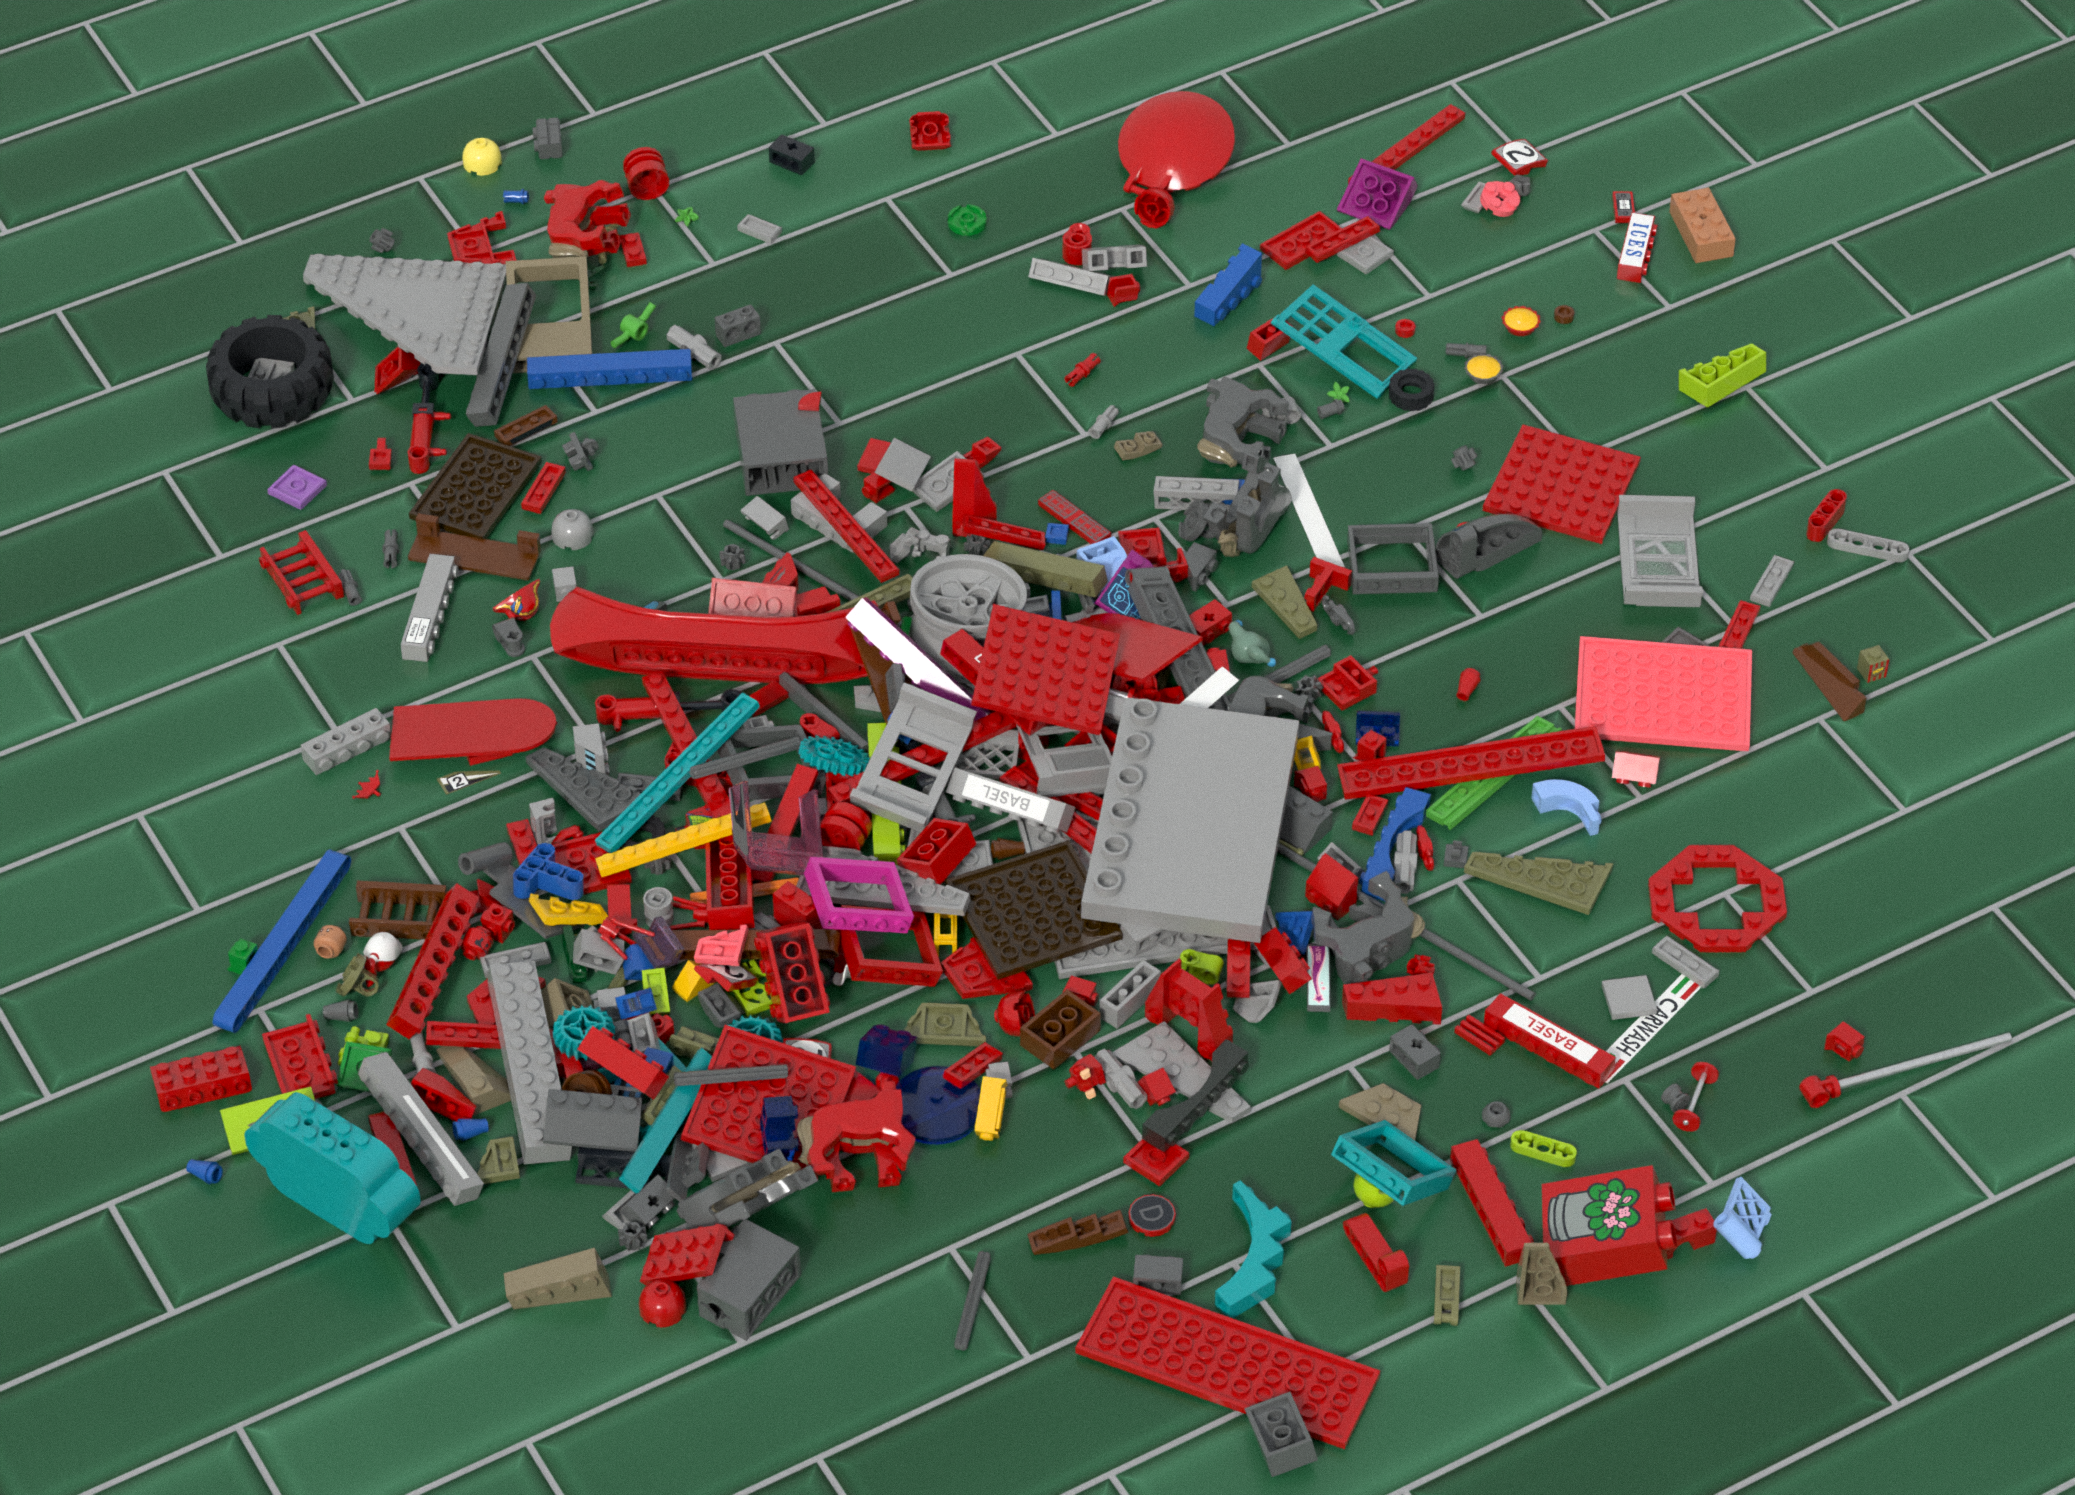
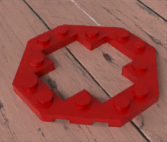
(1747, 871)

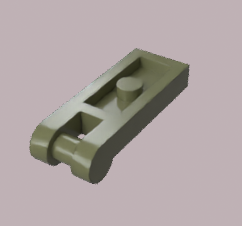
(1447, 1294)

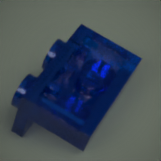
(1383, 723)

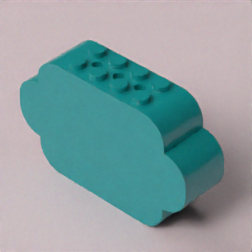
(332, 1168)

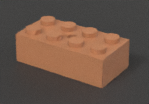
(1702, 225)

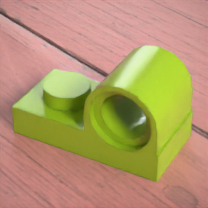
(656, 981)

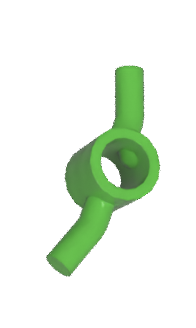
(634, 327)

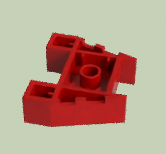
(1199, 1004)

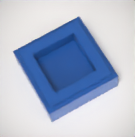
(1056, 533)

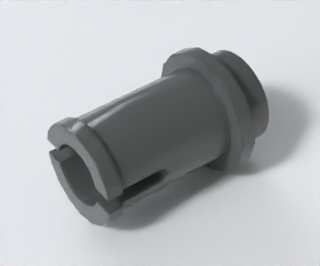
(1332, 408)

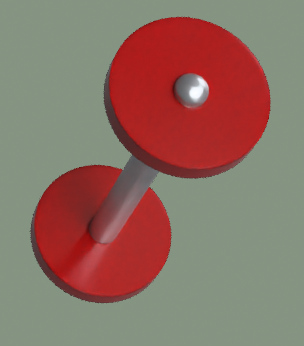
(1686, 1119)

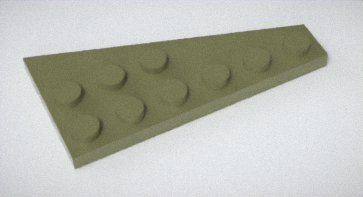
(1549, 879)

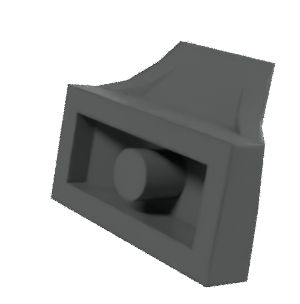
(719, 1006)

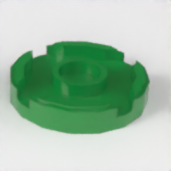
(967, 220)

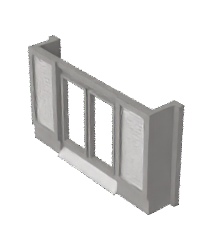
(929, 721)
(1068, 768)

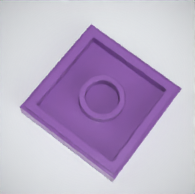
(297, 487)

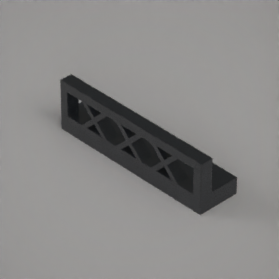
(607, 1161)

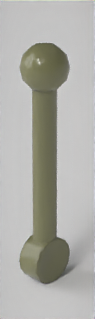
(1299, 851)

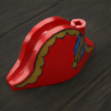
(521, 604)

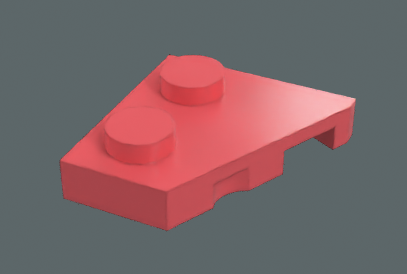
(722, 948)

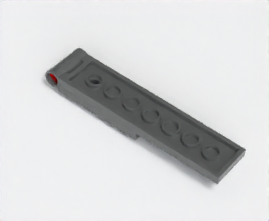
(1161, 604)

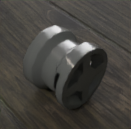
(1675, 1098)

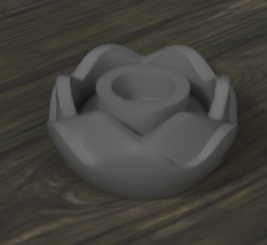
(1496, 1114)

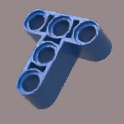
(542, 872)

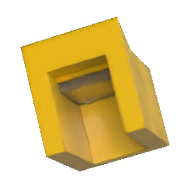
(1306, 754)

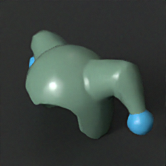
(1249, 646)

